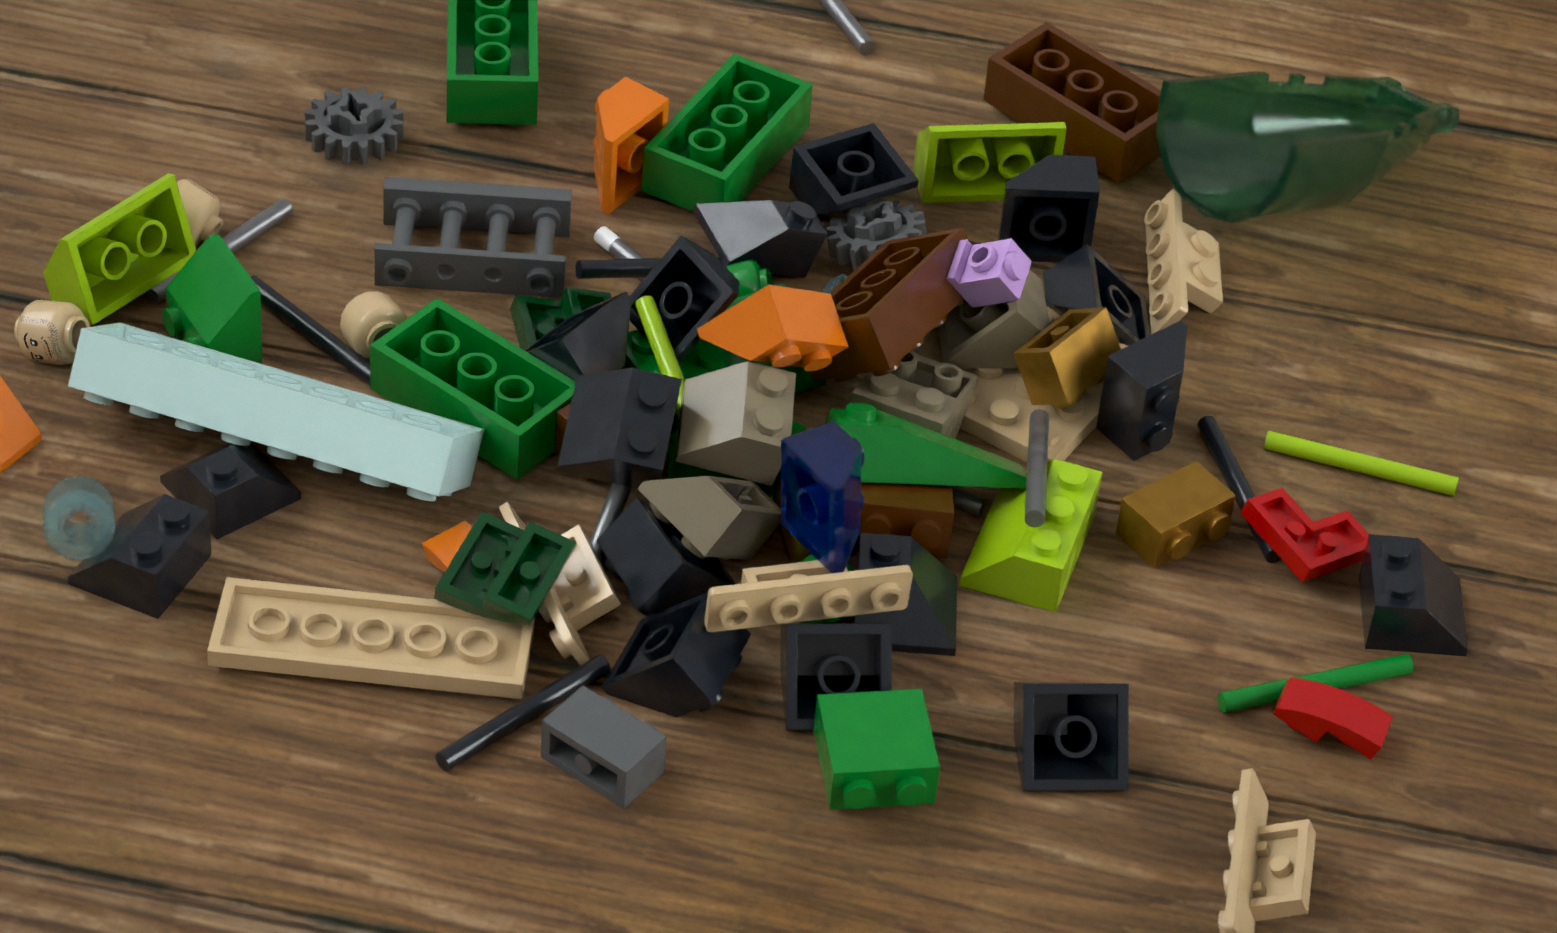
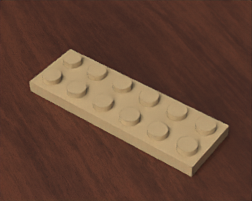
(367, 639)

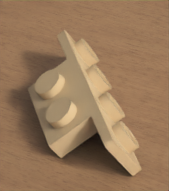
(1180, 264)
(805, 594)
(577, 596)
(1268, 863)

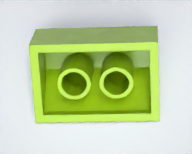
(978, 160)
(122, 251)
(1029, 561)

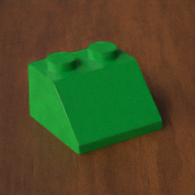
(215, 303)

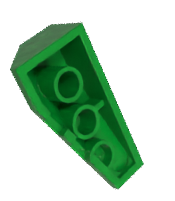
(913, 454)

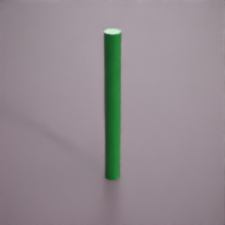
(1337, 678)

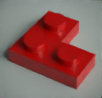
(1304, 545)

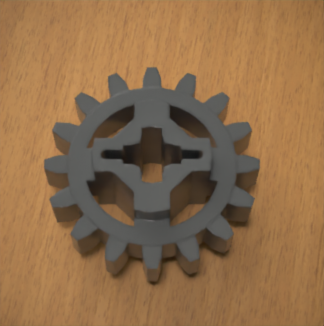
(354, 125)
(869, 227)

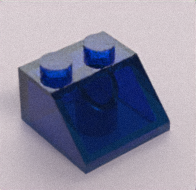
(823, 492)

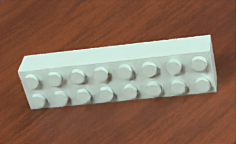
(276, 410)

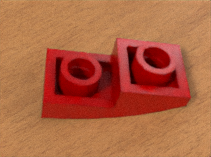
(1320, 708)

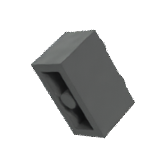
(603, 746)

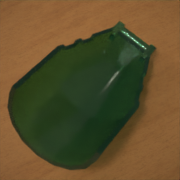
(1289, 147)

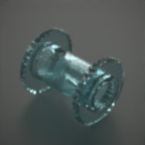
(79, 539)

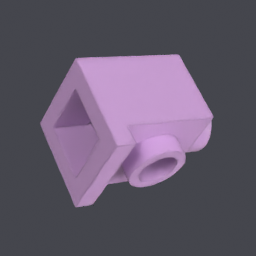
(989, 272)

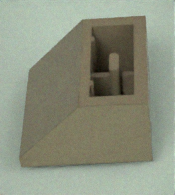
(921, 393)
(715, 514)

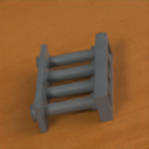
(474, 208)

